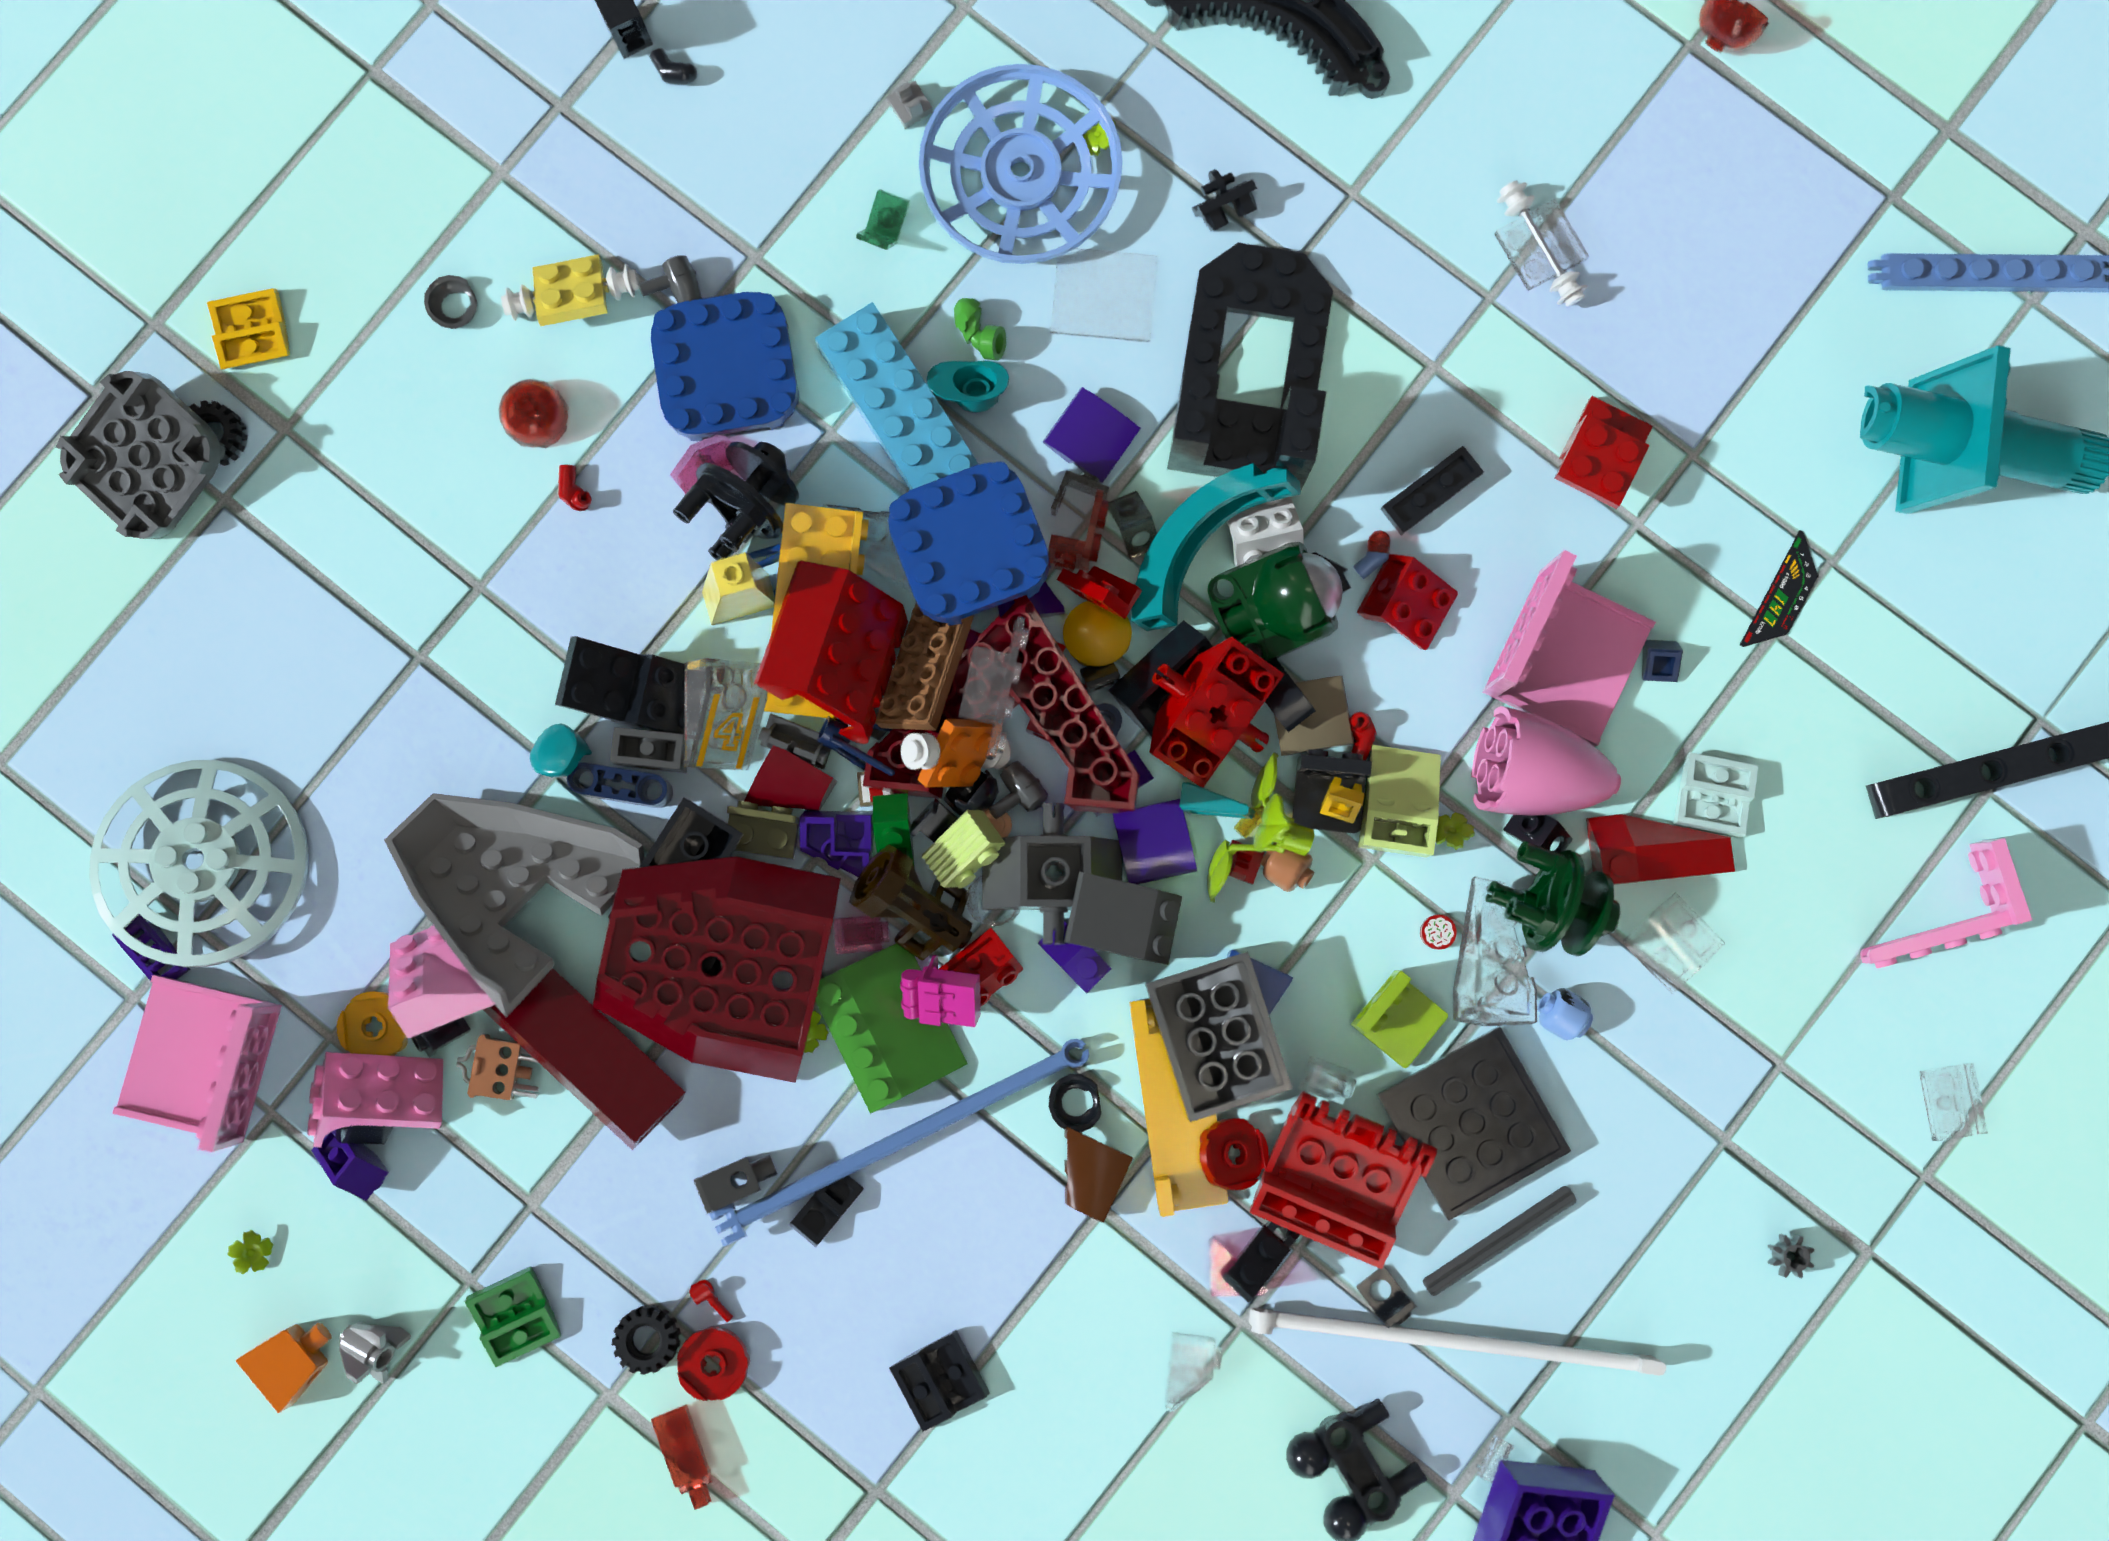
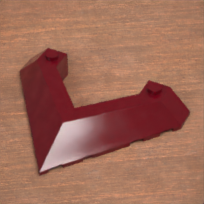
(1058, 705)

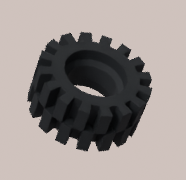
(231, 425)
(624, 1343)

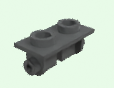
(795, 739)

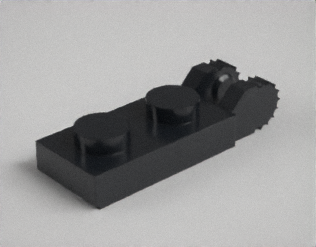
(1258, 1261)

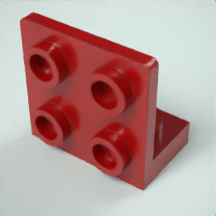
(1408, 599)

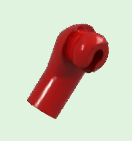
(570, 492)
(1363, 733)

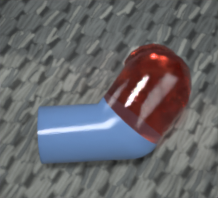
(1377, 553)

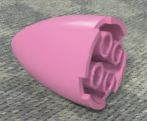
(1538, 767)

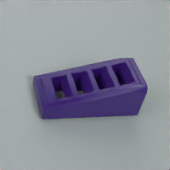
(161, 943)

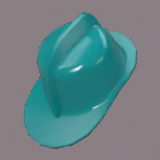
(969, 384)

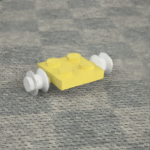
(569, 291)

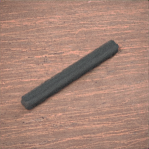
(1499, 1240)

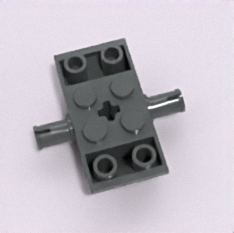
(1019, 876)

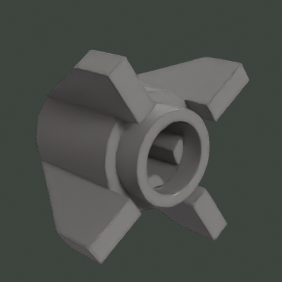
(369, 1349)

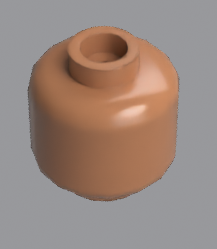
(1287, 869)

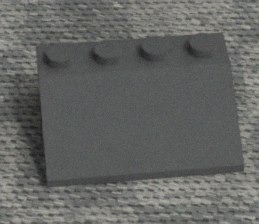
(1218, 1036)

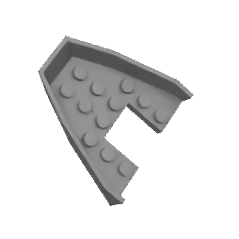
(483, 860)

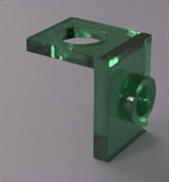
(885, 220)

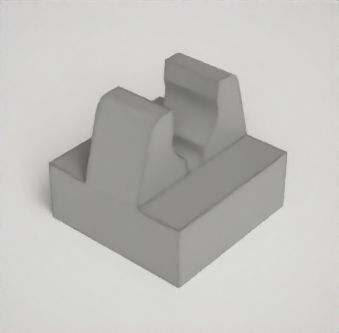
(909, 104)

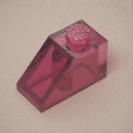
(860, 934)

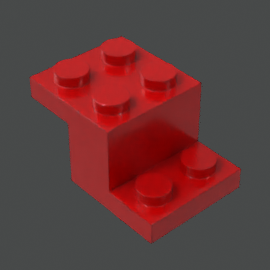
(1604, 452)

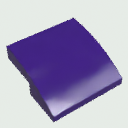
(1091, 434)
(1154, 842)

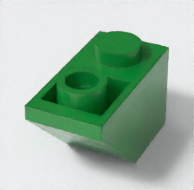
(893, 823)

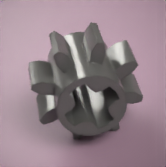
(1801, 1259)

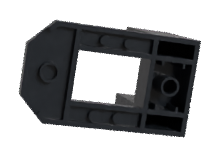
(1222, 434)

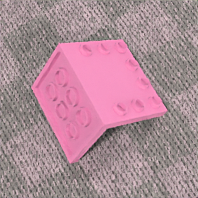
(1568, 653)
(198, 1061)

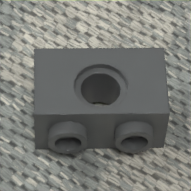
(648, 750)

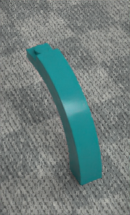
(1189, 529)

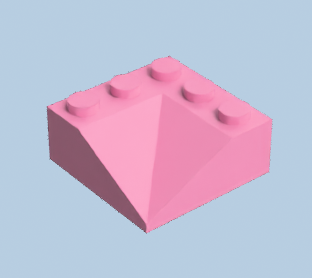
(430, 984)

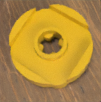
(353, 1021)

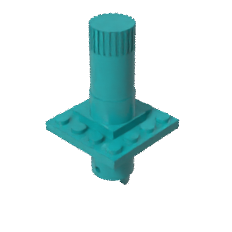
(1962, 438)

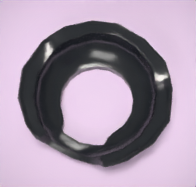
(1084, 1121)

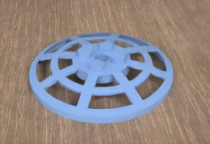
(1018, 146)

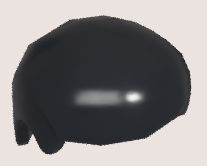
(978, 797)

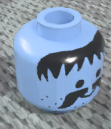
(1565, 1014)

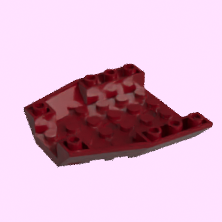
(750, 918)

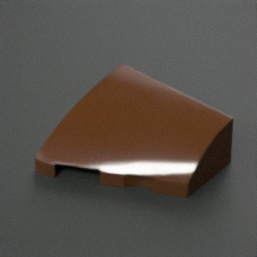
(1092, 1174)

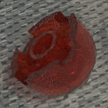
(1731, 24)
(533, 413)

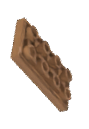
(922, 673)

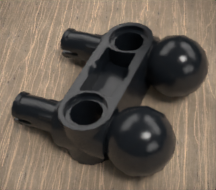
(1310, 1456)

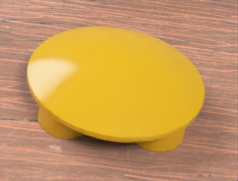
(1096, 635)

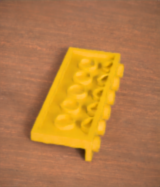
(817, 537)

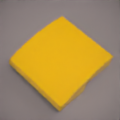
(249, 328)

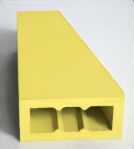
(736, 589)

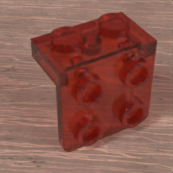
(1076, 553)

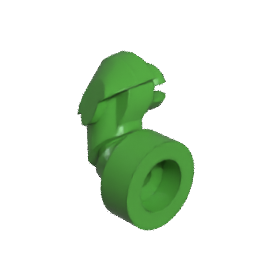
(989, 341)

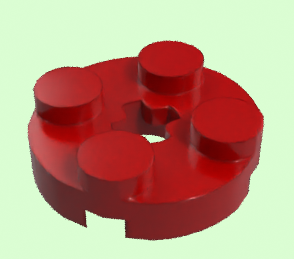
(1214, 1154)
(691, 1364)

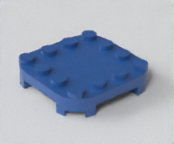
(724, 365)
(969, 542)

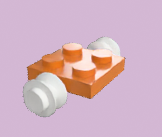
(953, 756)

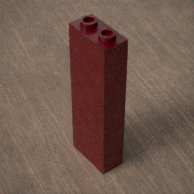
(591, 1058)

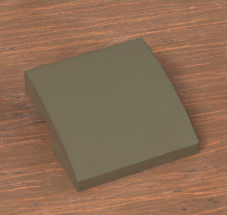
(1327, 726)

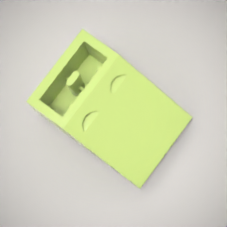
(1401, 802)

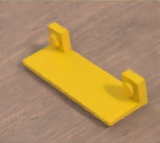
(1171, 1136)

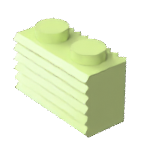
(963, 849)

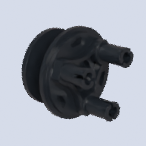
(740, 498)

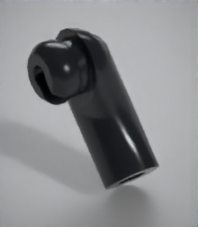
(672, 72)

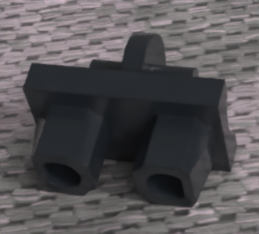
(1239, 195)

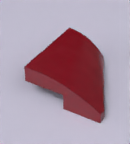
(789, 783)

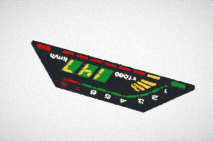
(1784, 595)

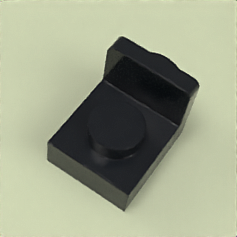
(440, 1036)

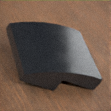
(939, 1380)

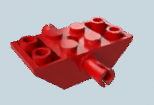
(1211, 709)

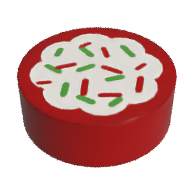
(1438, 932)

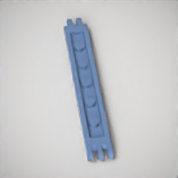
(1990, 272)

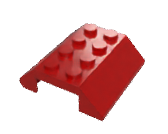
(834, 645)
(1340, 1180)

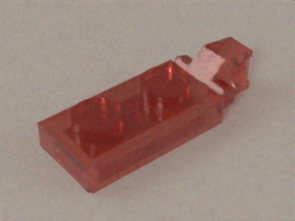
(684, 1454)

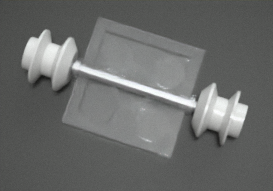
(1541, 244)

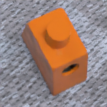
(286, 1364)

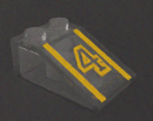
(722, 713)

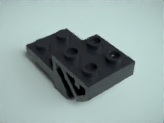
(623, 686)

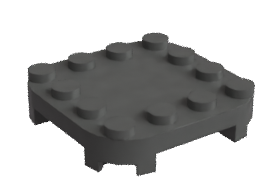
(140, 455)

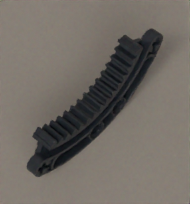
(1323, 28)

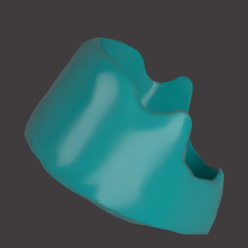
(558, 751)

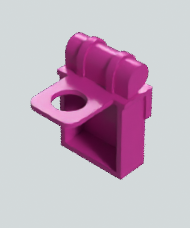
(940, 996)

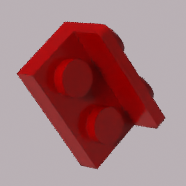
(1102, 589)
(990, 960)

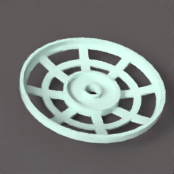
(213, 877)

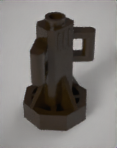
(893, 890)

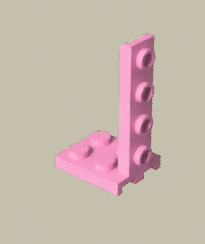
(1999, 890)

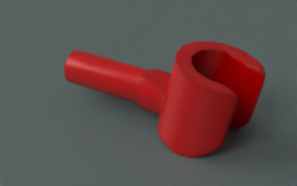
(704, 1291)

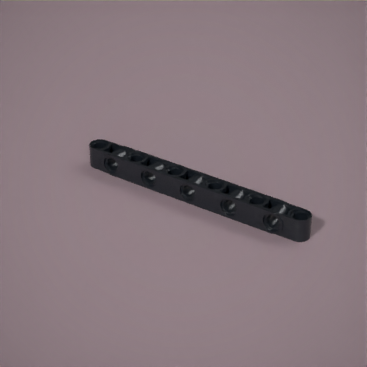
(2005, 767)

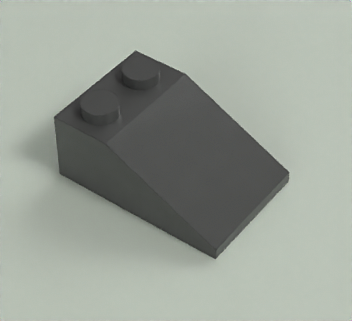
(1123, 918)

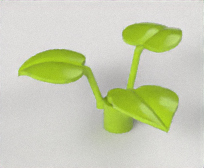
(1273, 828)

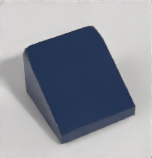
(1661, 660)

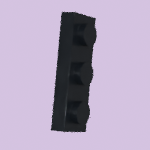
(1432, 490)

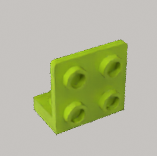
(1400, 1019)

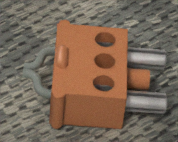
(487, 1072)

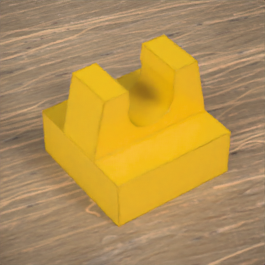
(1342, 802)

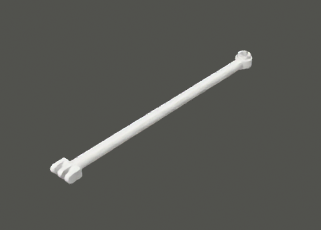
(1265, 1320)

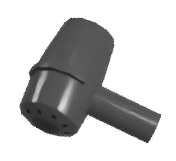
(678, 277)
(1023, 789)

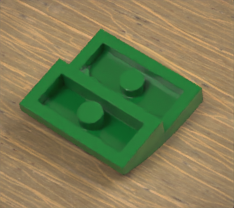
(513, 1316)

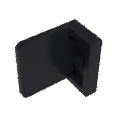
(1313, 780)

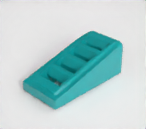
(1206, 802)

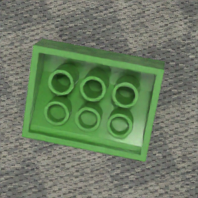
(879, 1044)

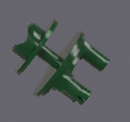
(1559, 902)

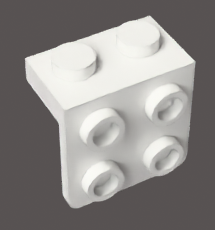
(1264, 529)

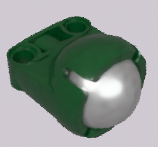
(1279, 600)

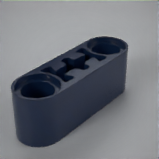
(601, 791)

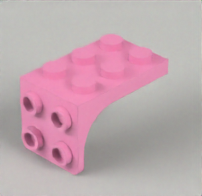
(375, 1093)

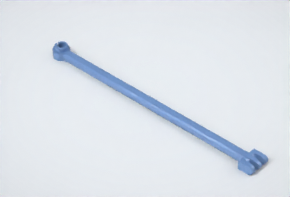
(739, 1219)

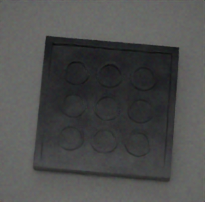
(1479, 1117)

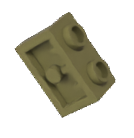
(765, 832)

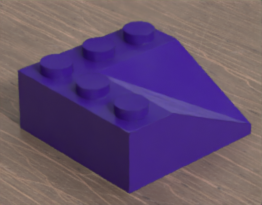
(1544, 1504)

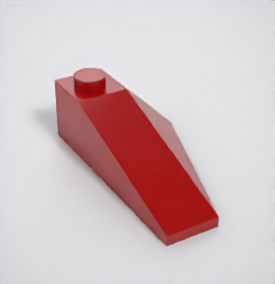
(1650, 850)

